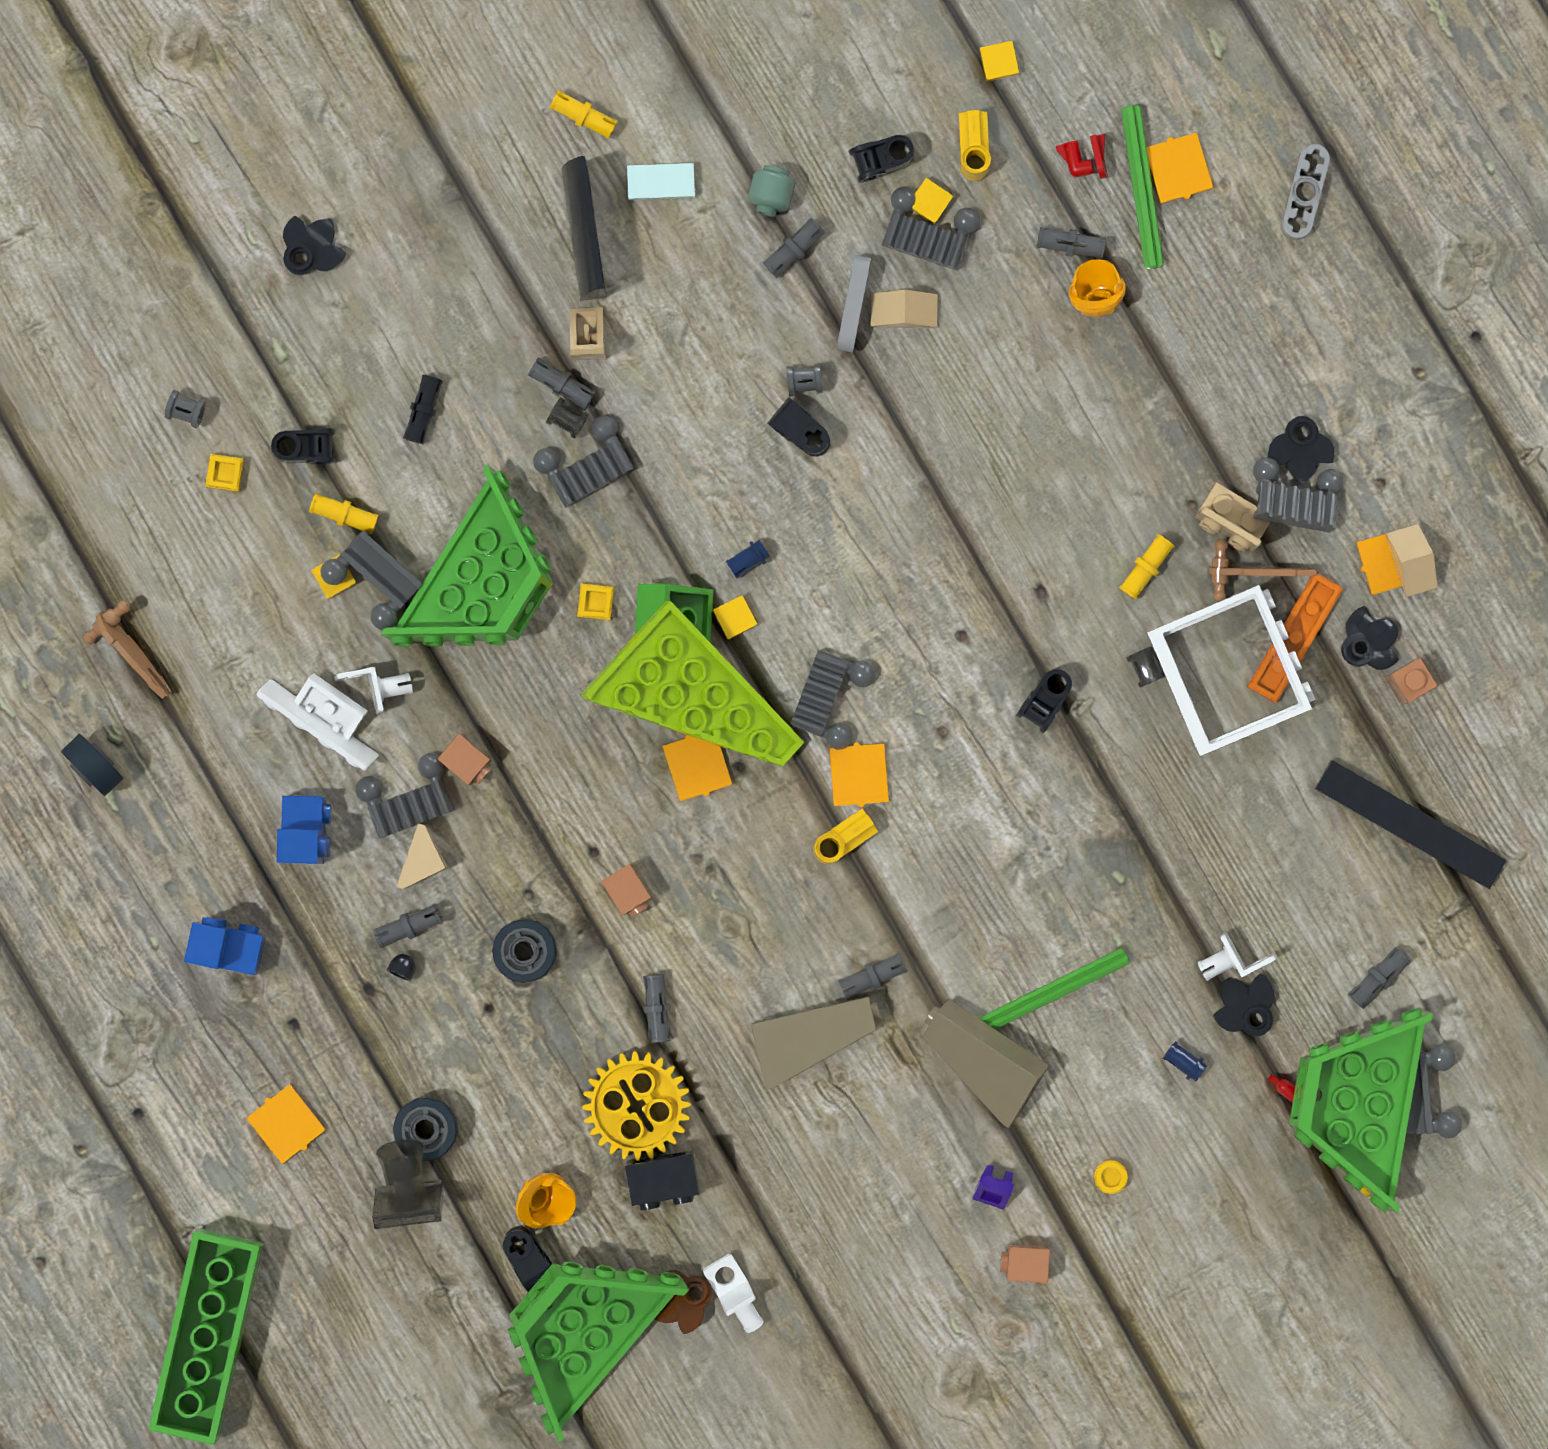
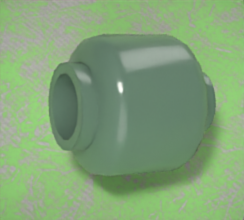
(771, 190)

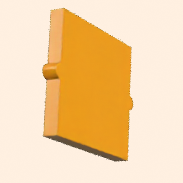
(1178, 168)
(1378, 564)
(696, 767)
(859, 775)
(286, 1124)

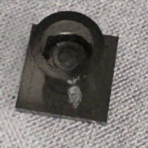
(406, 1196)

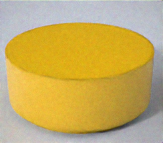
(1110, 1176)

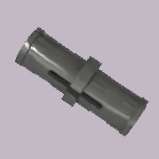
(1094, 245)
(793, 247)
(561, 383)
(408, 926)
(872, 976)
(1379, 978)
(656, 1008)

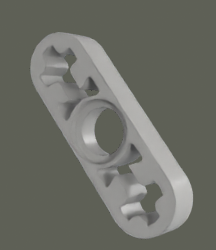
(1303, 166)
(853, 303)

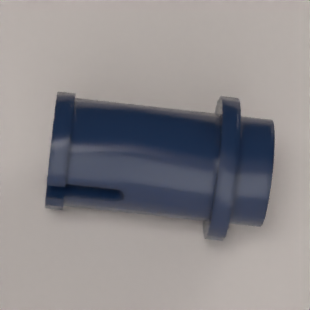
(748, 558)
(1185, 1061)

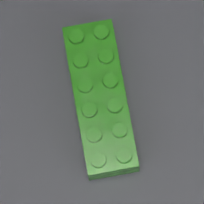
(206, 1336)

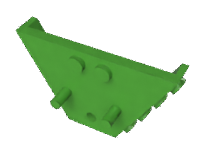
(483, 580)
(1362, 1102)
(580, 1326)

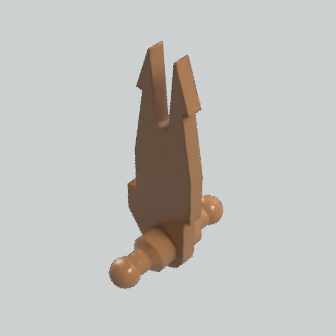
(1221, 570)
(108, 627)

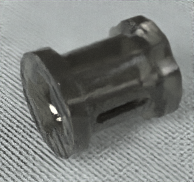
(567, 418)
(1146, 666)

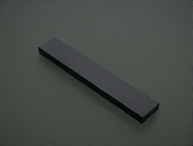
(1410, 824)

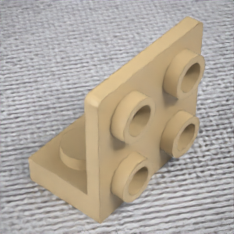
(1233, 517)

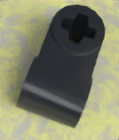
(880, 158)
(796, 424)
(306, 446)
(1045, 701)
(528, 1263)

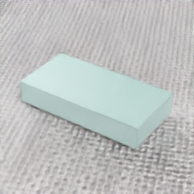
(660, 181)

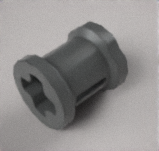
(804, 373)
(185, 409)

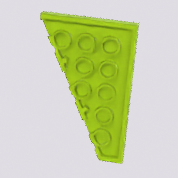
(686, 685)

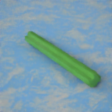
(1142, 187)
(1056, 989)

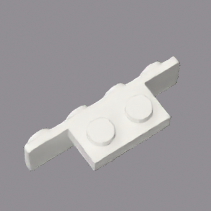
(325, 715)

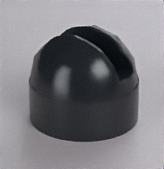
(402, 967)

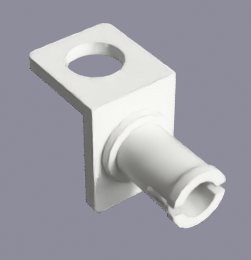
(382, 687)
(1230, 958)
(736, 1295)

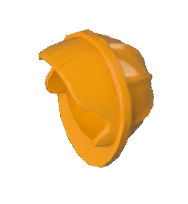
(1096, 288)
(545, 1201)

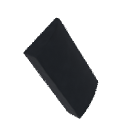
(583, 229)

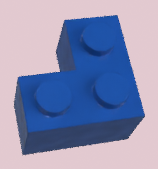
(303, 830)
(225, 947)

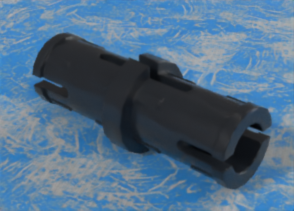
(423, 409)

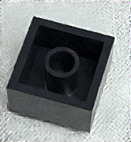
(662, 1179)

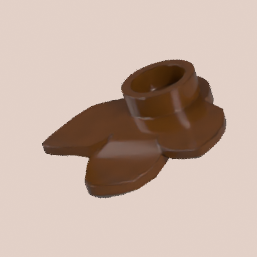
(685, 1309)

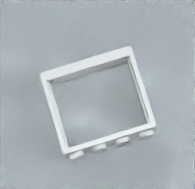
(1278, 635)

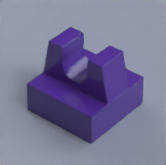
(993, 1190)

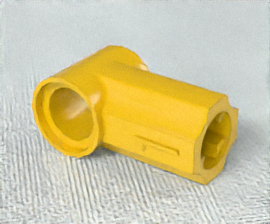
(974, 142)
(847, 836)

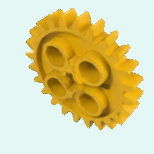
(609, 1121)

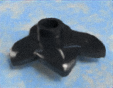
(314, 242)
(1301, 454)
(1373, 637)
(1242, 1002)

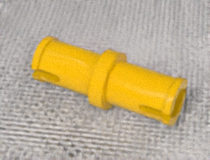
(583, 114)
(343, 513)
(1146, 566)

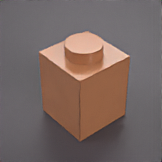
(1411, 681)
(465, 760)
(627, 891)
(1025, 1263)

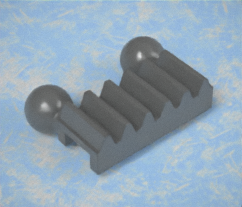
(928, 240)
(591, 472)
(1296, 506)
(380, 570)
(821, 693)
(408, 808)
(1420, 1117)

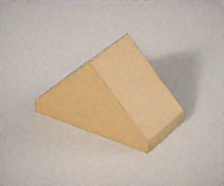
(904, 309)
(587, 333)
(1413, 560)
(422, 859)

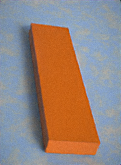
(1302, 627)

